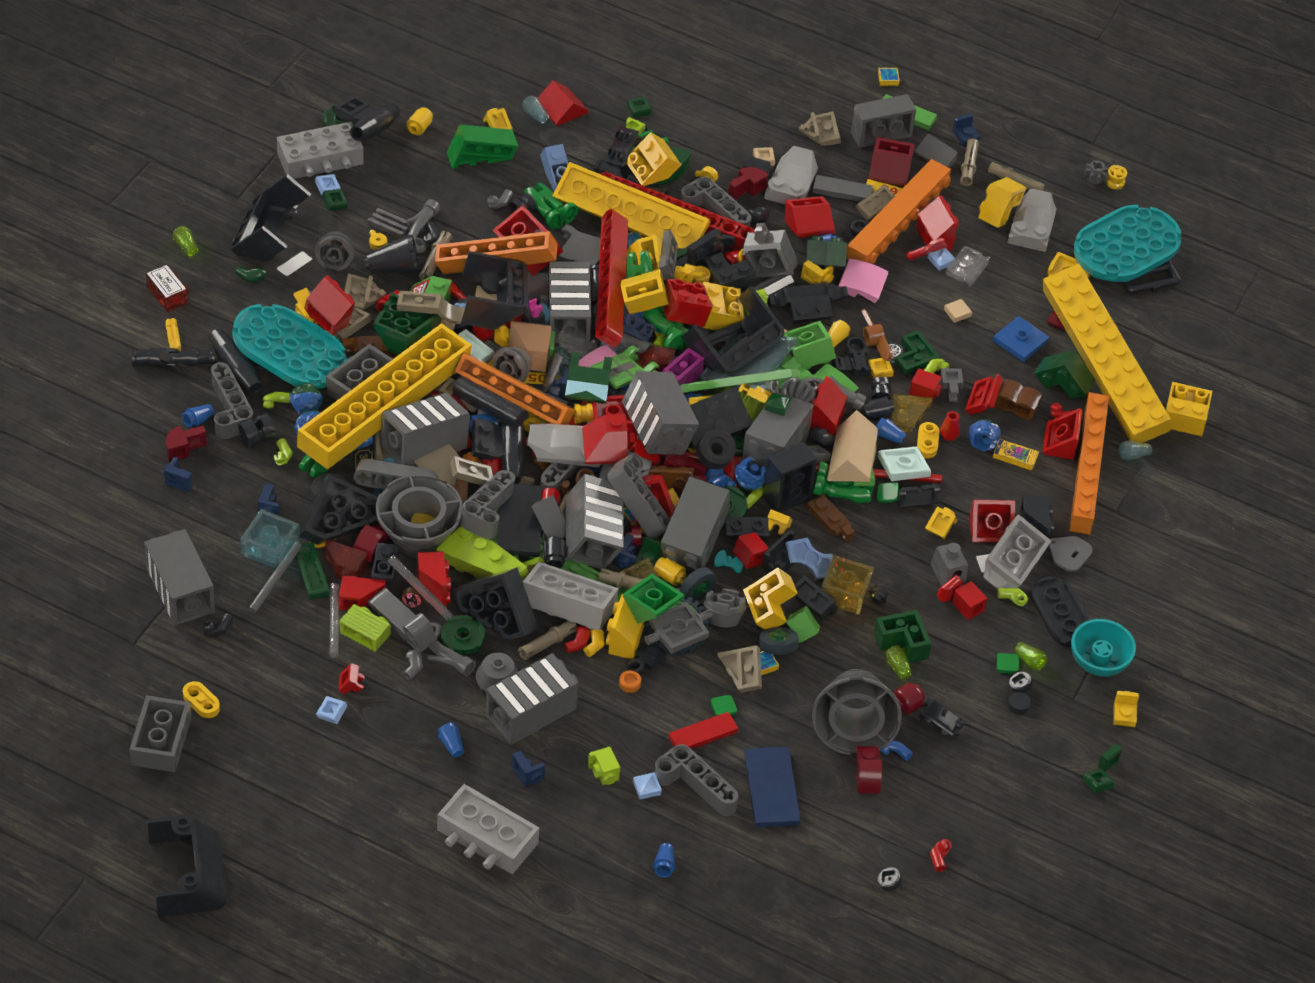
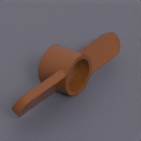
(875, 335)

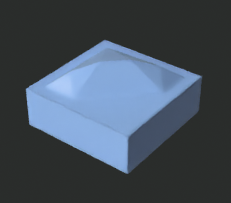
(327, 183)
(941, 258)
(331, 710)
(647, 785)

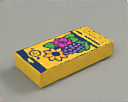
(1015, 454)

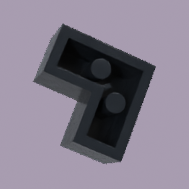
(736, 275)

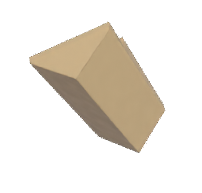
(853, 450)

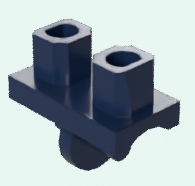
(637, 326)

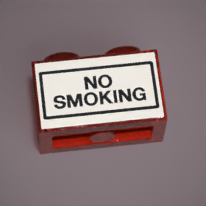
(167, 288)

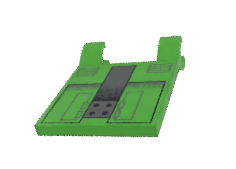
(624, 367)

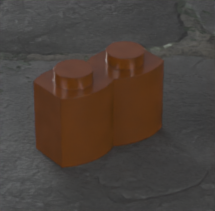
(1018, 399)

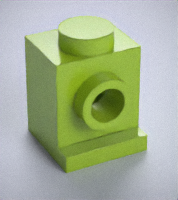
(604, 765)

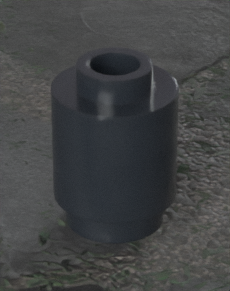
(758, 163)
(879, 408)
(554, 552)

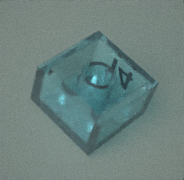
(269, 538)

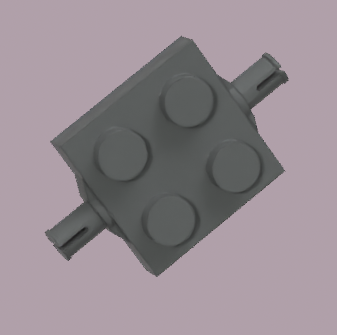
(679, 627)

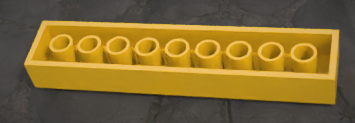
(1106, 354)
(396, 384)

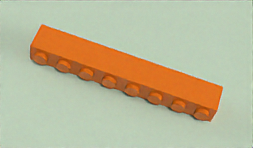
(899, 213)
(1089, 463)

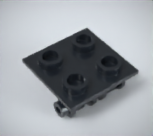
(624, 141)

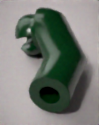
(251, 275)

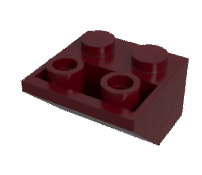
(891, 161)

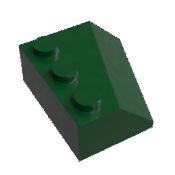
(403, 328)

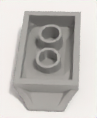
(792, 176)
(1033, 220)
(558, 444)
(1015, 554)

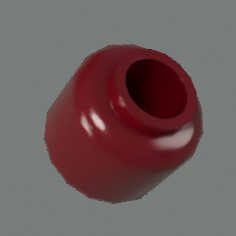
(910, 697)

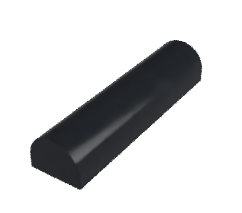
(489, 402)

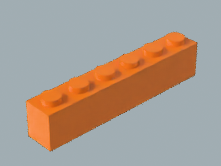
(526, 247)
(514, 390)

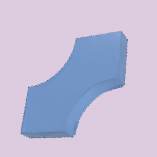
(802, 552)

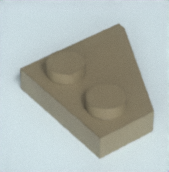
(743, 667)

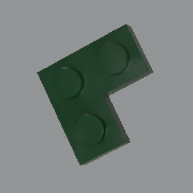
(918, 355)

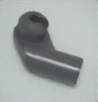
(495, 203)
(416, 664)

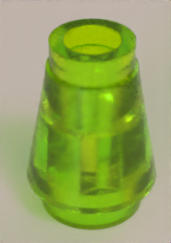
(184, 238)
(1031, 656)
(898, 661)

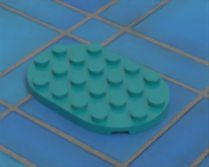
(1127, 243)
(287, 344)

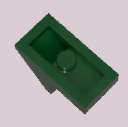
(650, 549)

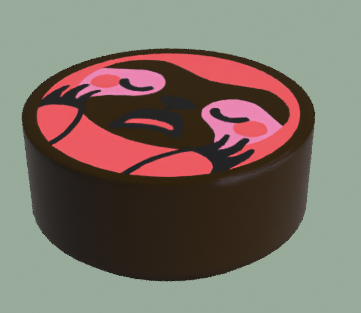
(411, 597)

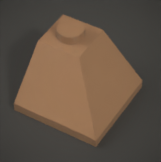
(534, 340)

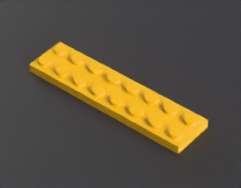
(644, 212)

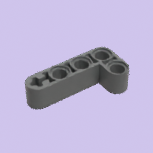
(711, 196)
(233, 400)
(372, 472)
(554, 476)
(637, 497)
(479, 510)
(412, 628)
(671, 767)

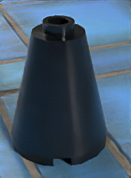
(395, 257)

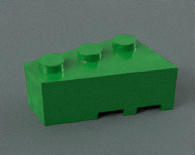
(480, 144)

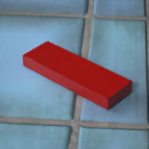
(704, 731)

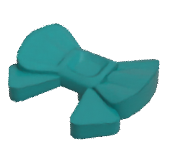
(722, 560)

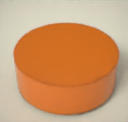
(630, 681)

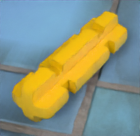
(173, 334)

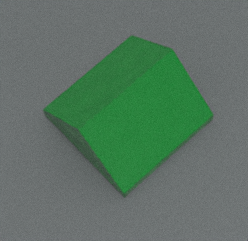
(651, 598)

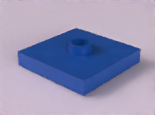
(1021, 339)

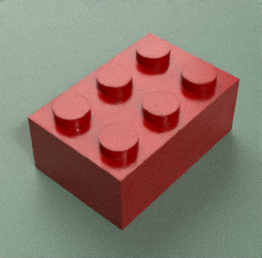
(523, 223)

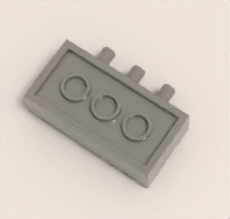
(319, 151)
(570, 596)
(487, 829)

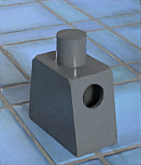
(949, 561)

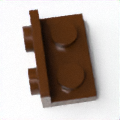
(674, 476)

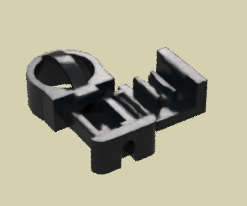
(854, 359)

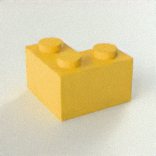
(1000, 200)
(767, 596)

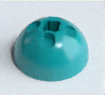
(1103, 647)

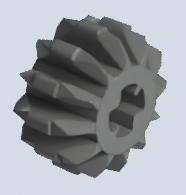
(798, 389)

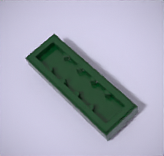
(312, 572)

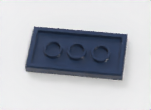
(772, 786)

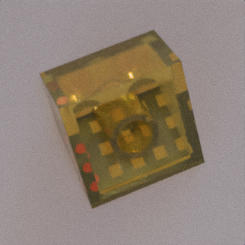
(848, 583)

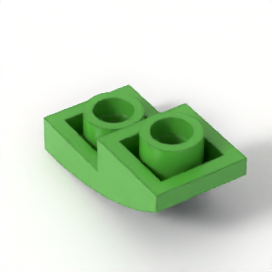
(828, 370)

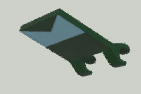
(588, 382)

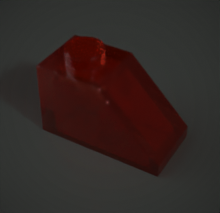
(659, 355)
(345, 559)

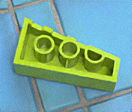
(478, 555)

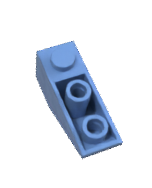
(554, 163)

